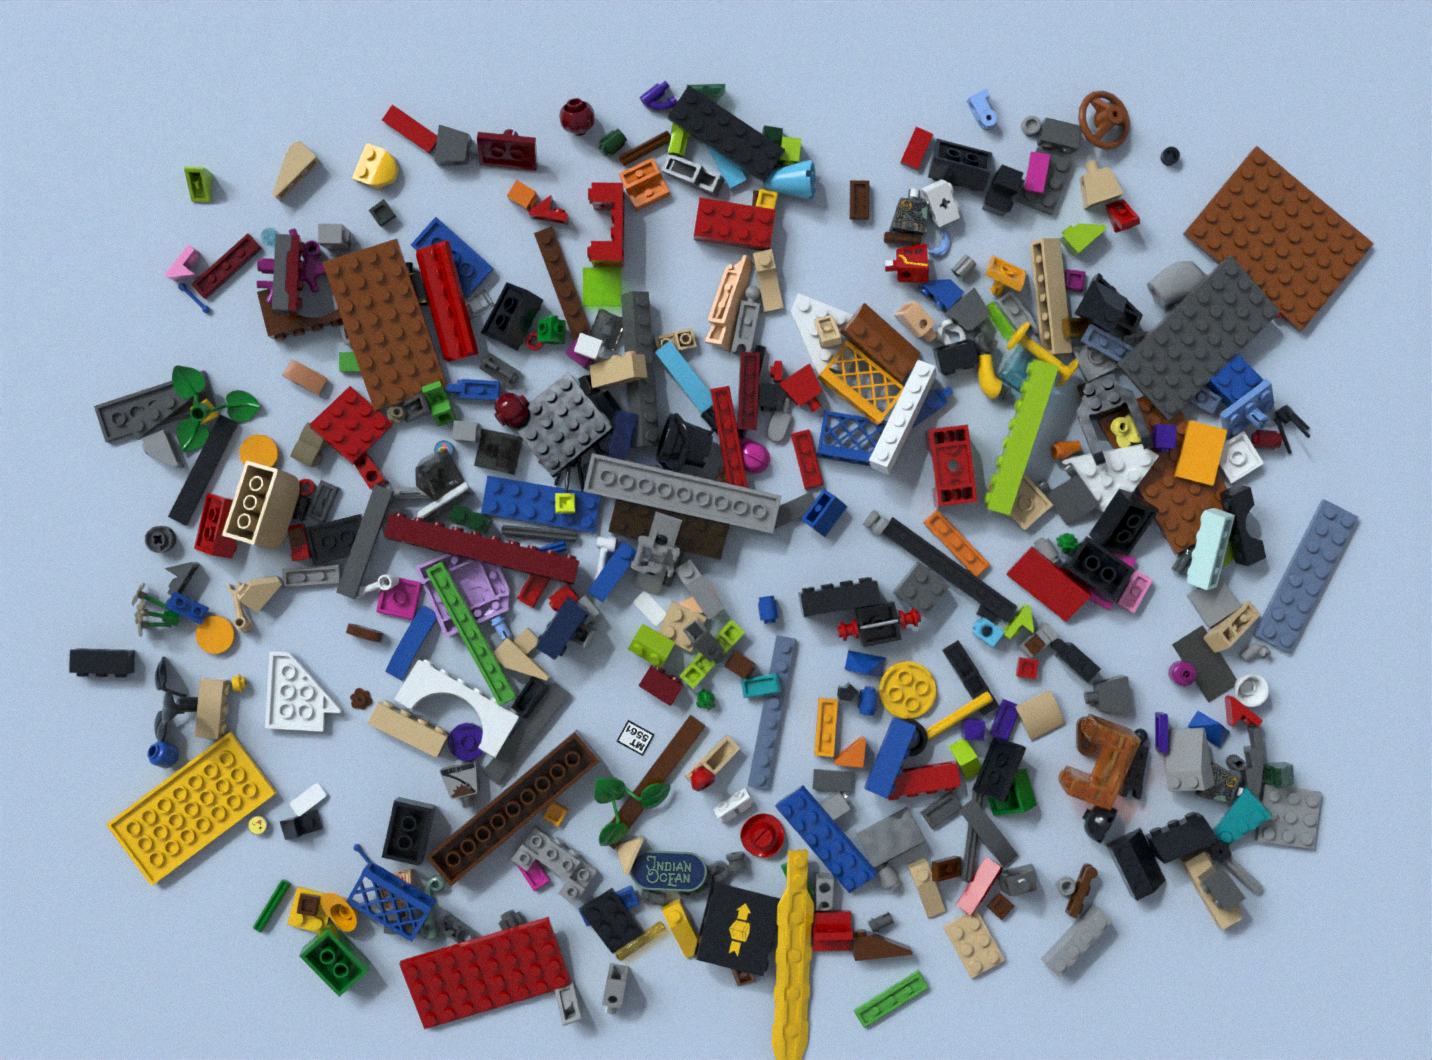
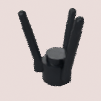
(1285, 415)
(567, 478)

